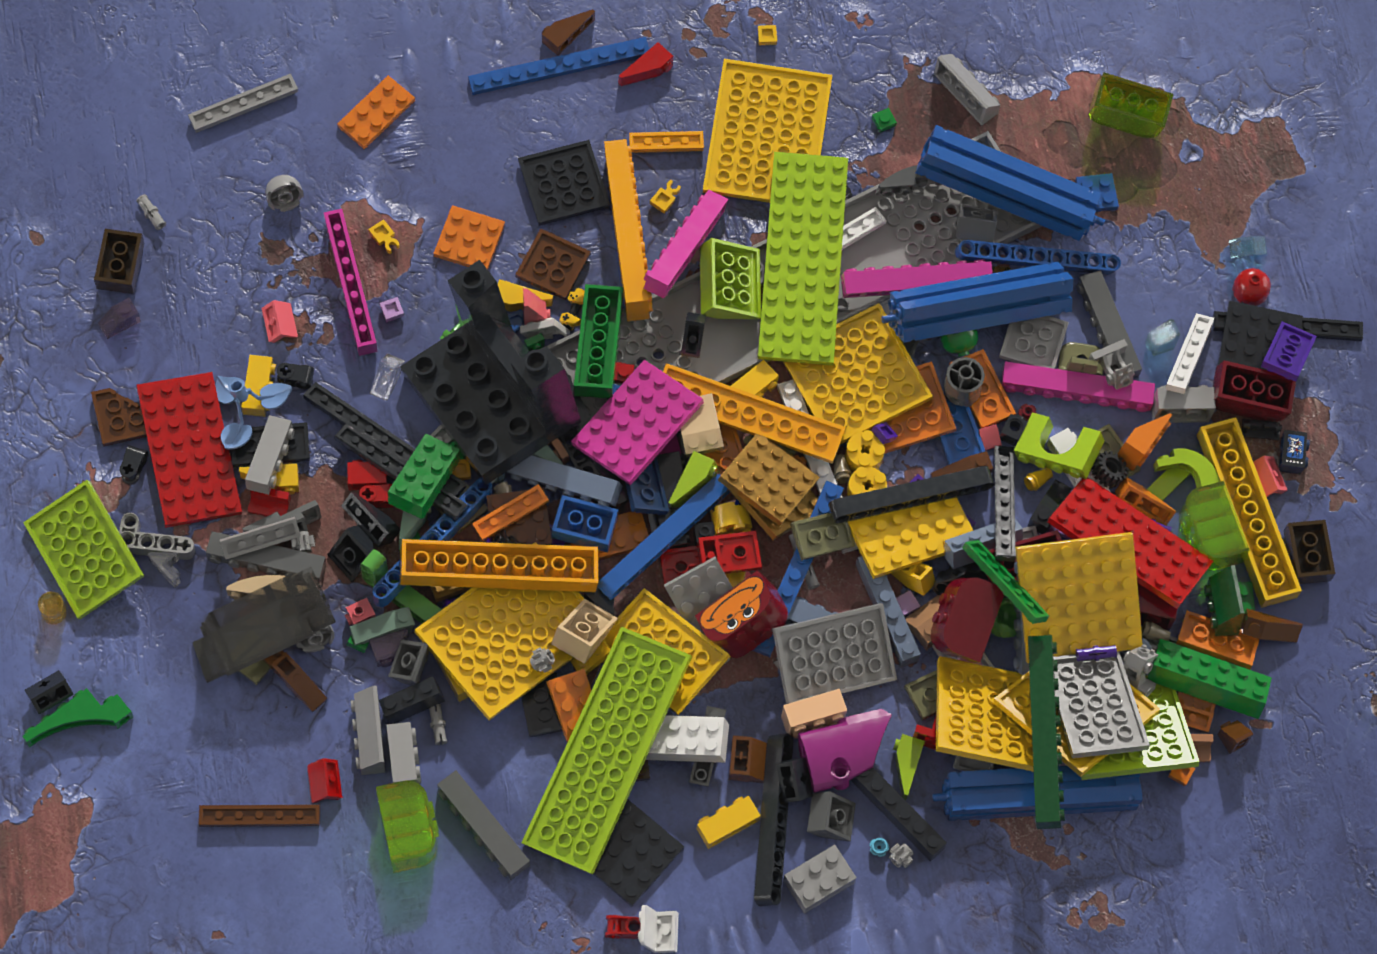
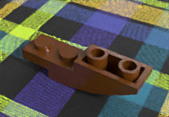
(296, 679)

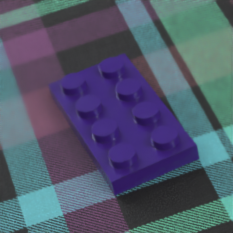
(1288, 351)

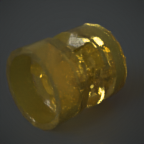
(52, 607)

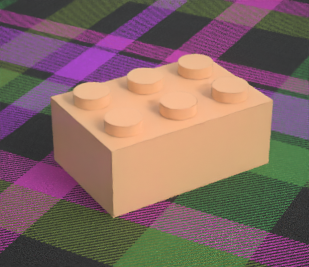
(813, 712)

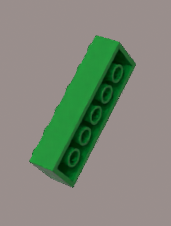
(598, 341)
(1210, 679)

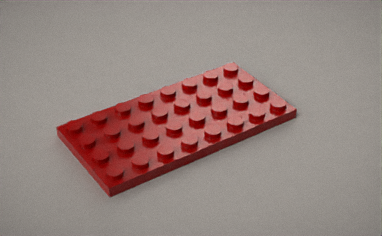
(187, 450)
(1162, 559)

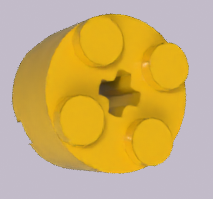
(870, 445)
(866, 477)
(730, 519)

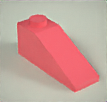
(534, 308)

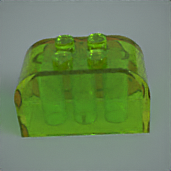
(1129, 106)
(1213, 526)
(408, 824)

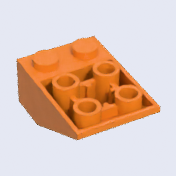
(1143, 441)

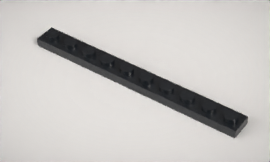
(347, 414)

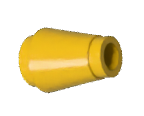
(1036, 479)

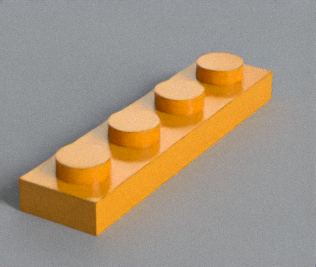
(666, 141)

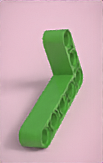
(375, 567)

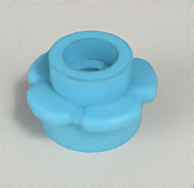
(879, 842)

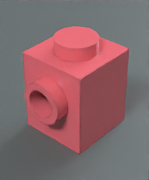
(359, 612)

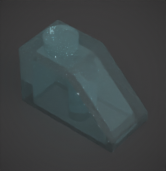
(1163, 338)

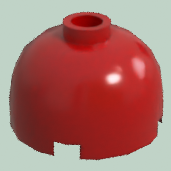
(1251, 286)

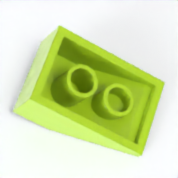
(696, 474)

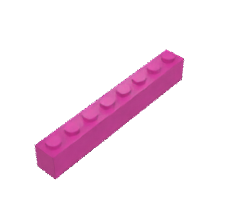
(685, 244)
(889, 279)
(350, 282)
(1075, 386)

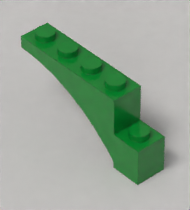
(78, 712)

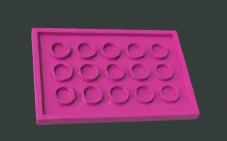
(637, 422)

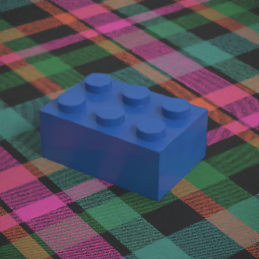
(584, 523)

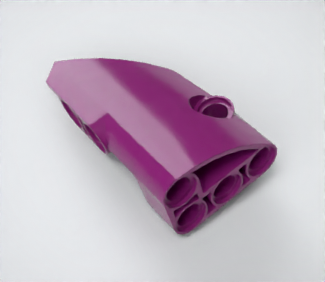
(843, 749)

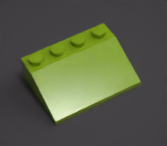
(730, 280)

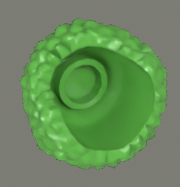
(1005, 619)

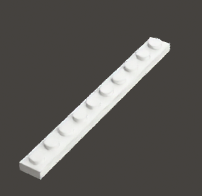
(792, 398)

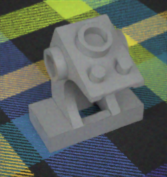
(1110, 356)
(1137, 665)

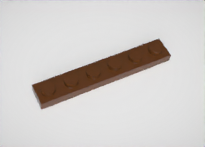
(258, 815)

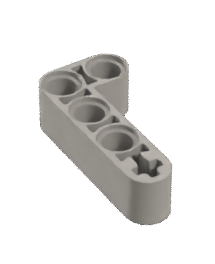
(158, 540)

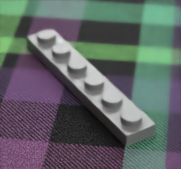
(243, 103)

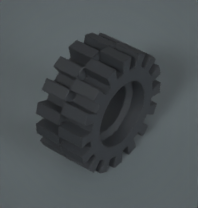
(1104, 474)

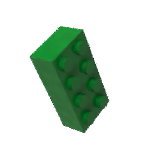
(423, 476)

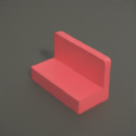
(279, 321)
(1270, 475)

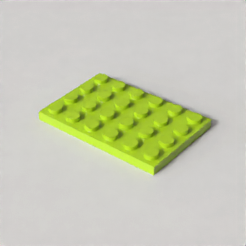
(83, 549)

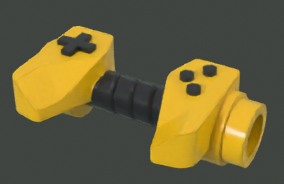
(568, 319)

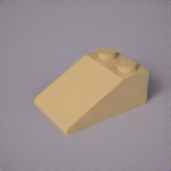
(702, 430)
(583, 630)

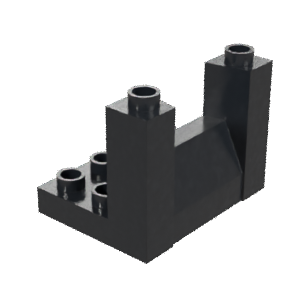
(486, 384)

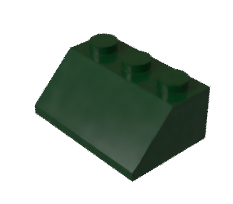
(1224, 602)

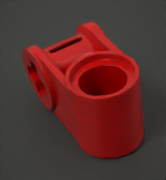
(378, 495)
(622, 926)

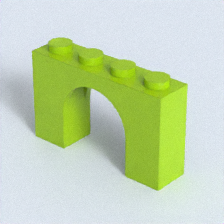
(1075, 462)

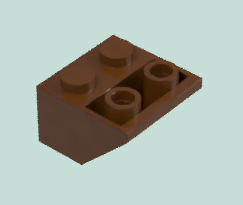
(747, 759)

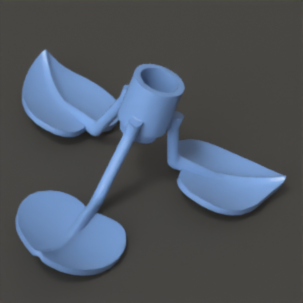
(233, 389)

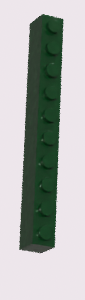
(1044, 732)

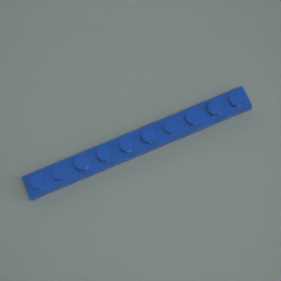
(558, 66)
(798, 569)

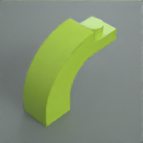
(1192, 462)

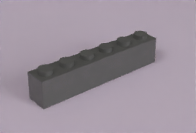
(1106, 316)
(271, 559)
(483, 825)

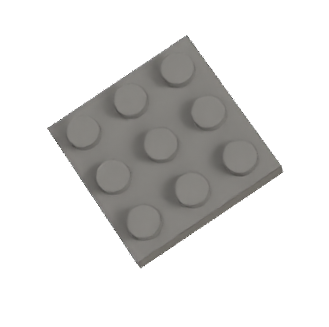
(1034, 341)
(698, 589)

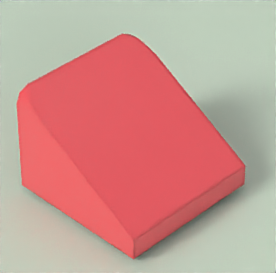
(990, 437)

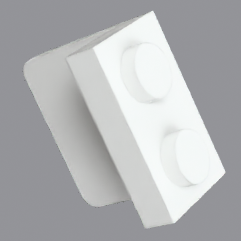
(658, 930)

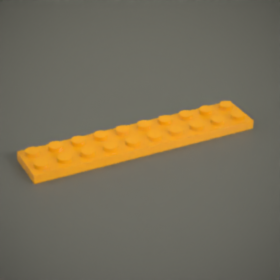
(764, 417)

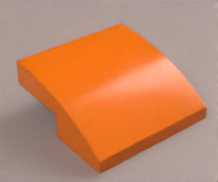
(1196, 711)

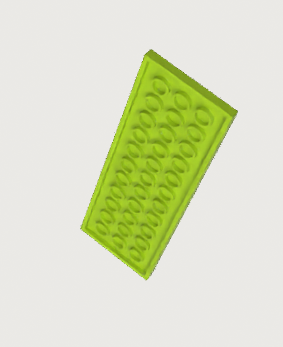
(803, 258)
(606, 750)

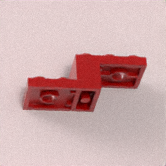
(714, 546)

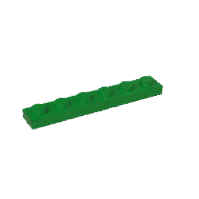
(1005, 581)

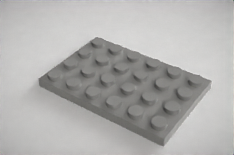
(835, 653)
(1098, 707)

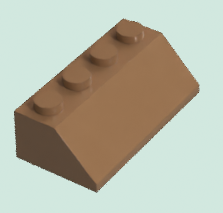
(921, 622)

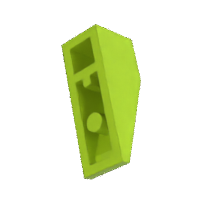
(907, 756)

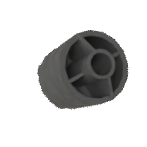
(964, 381)

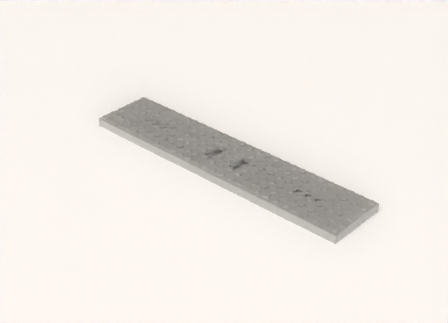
(733, 344)

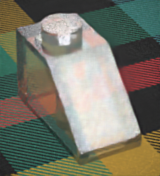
(386, 376)

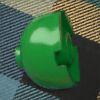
(960, 342)

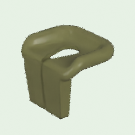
(1069, 361)

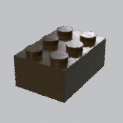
(119, 261)
(1310, 551)

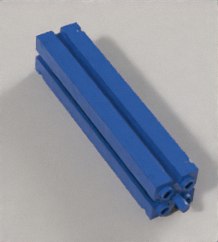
(1009, 183)
(980, 302)
(1011, 794)

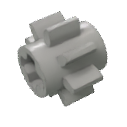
(304, 542)
(542, 660)
(901, 855)

